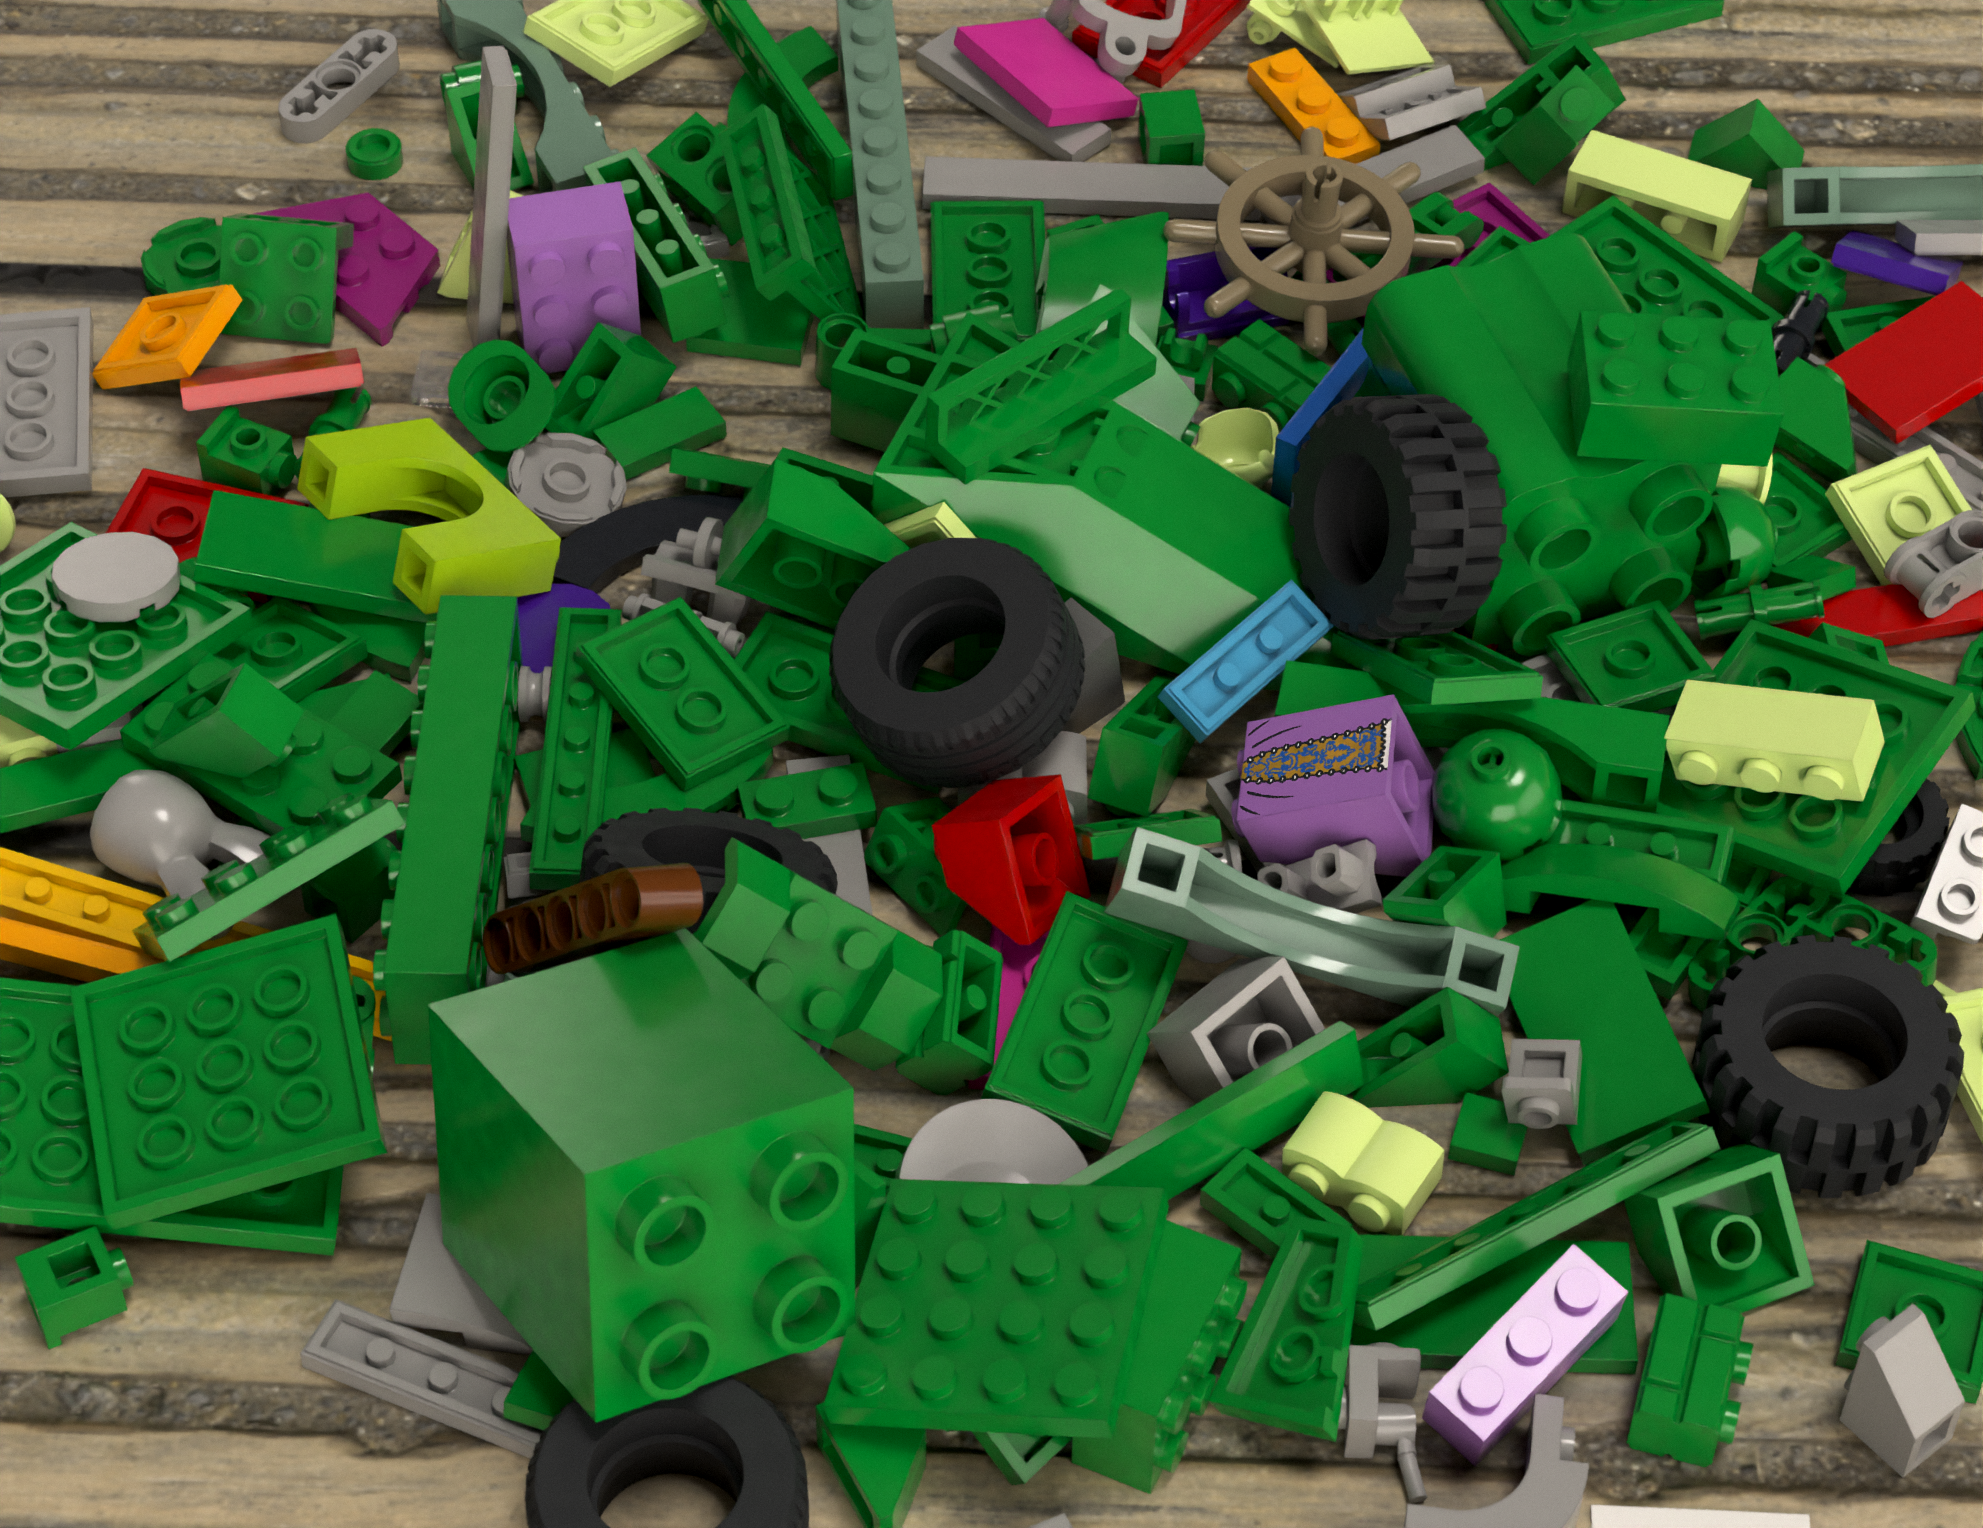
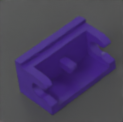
(1188, 286)

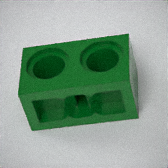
(697, 174)

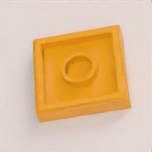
(167, 337)

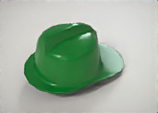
(501, 395)

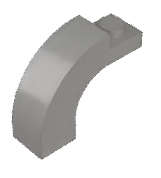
(1546, 1496)

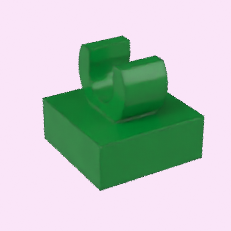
(1190, 359)

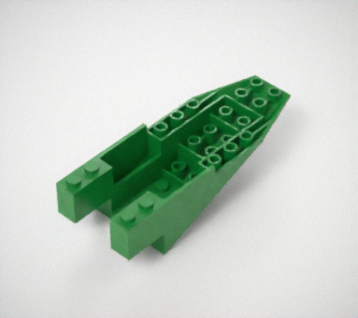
(1107, 506)

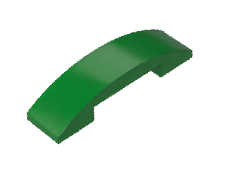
(1685, 898)

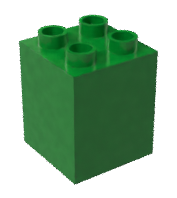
(644, 1171)

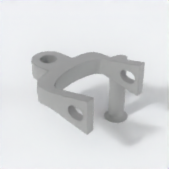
(1122, 36)

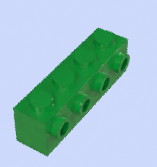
(669, 259)

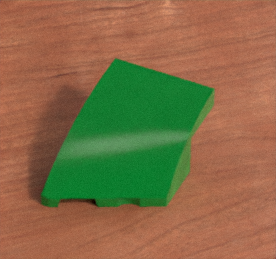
(1111, 254)

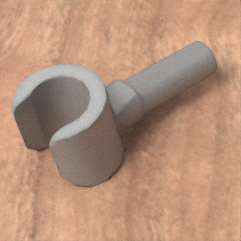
(1398, 1429)

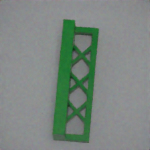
(1038, 395)

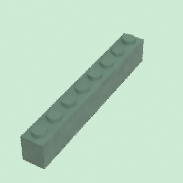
(881, 165)

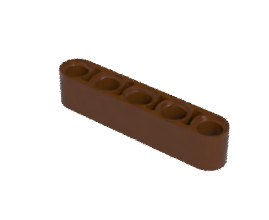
(593, 917)

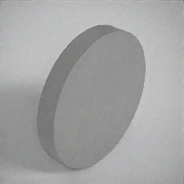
(991, 1144)

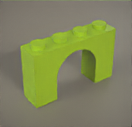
(488, 536)

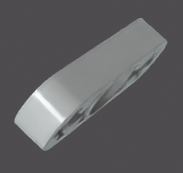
(314, 110)

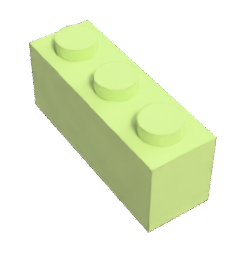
(1680, 196)
(1775, 740)

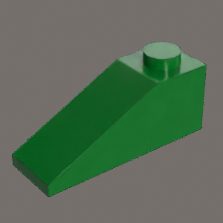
(1514, 101)
(1139, 754)

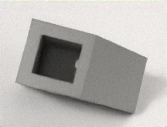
(1902, 1392)

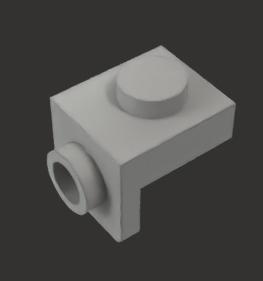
(1543, 1082)
(1371, 1374)

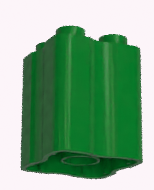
(1579, 529)

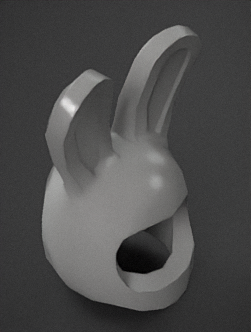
(166, 834)

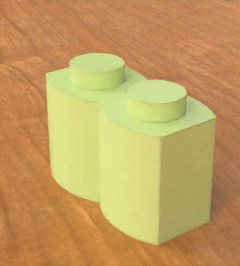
(1363, 1163)

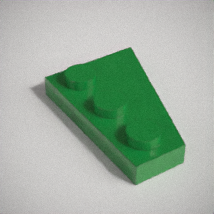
(1297, 1334)

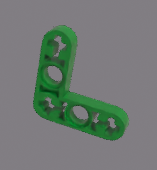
(1810, 913)

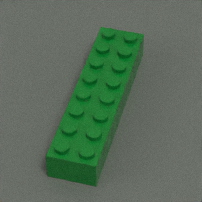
(454, 817)

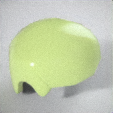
(1240, 442)

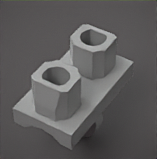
(691, 565)
(1332, 877)

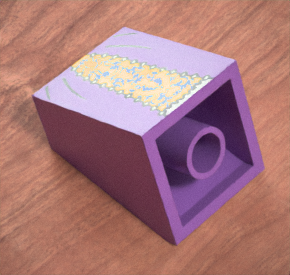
(1336, 781)

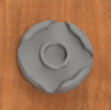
(566, 481)
(116, 576)

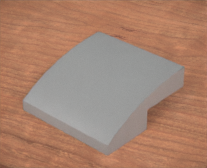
(1412, 101)
(443, 1296)

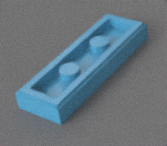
(1245, 661)

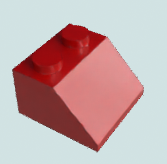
(1013, 854)

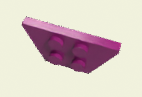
(382, 267)

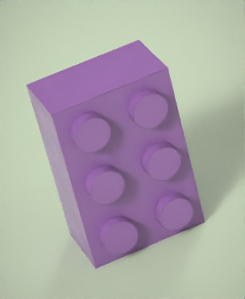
(571, 270)

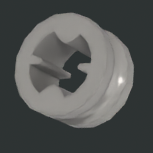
(533, 693)

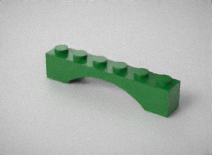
(1597, 749)

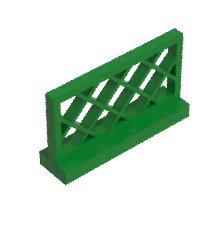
(787, 219)

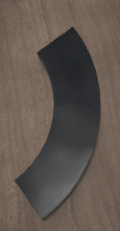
(622, 538)

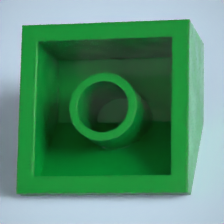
(1723, 1231)

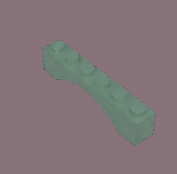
(569, 133)
(1873, 195)
(1209, 902)

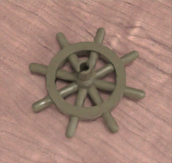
(1309, 236)

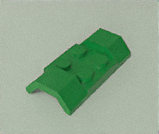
(822, 960)

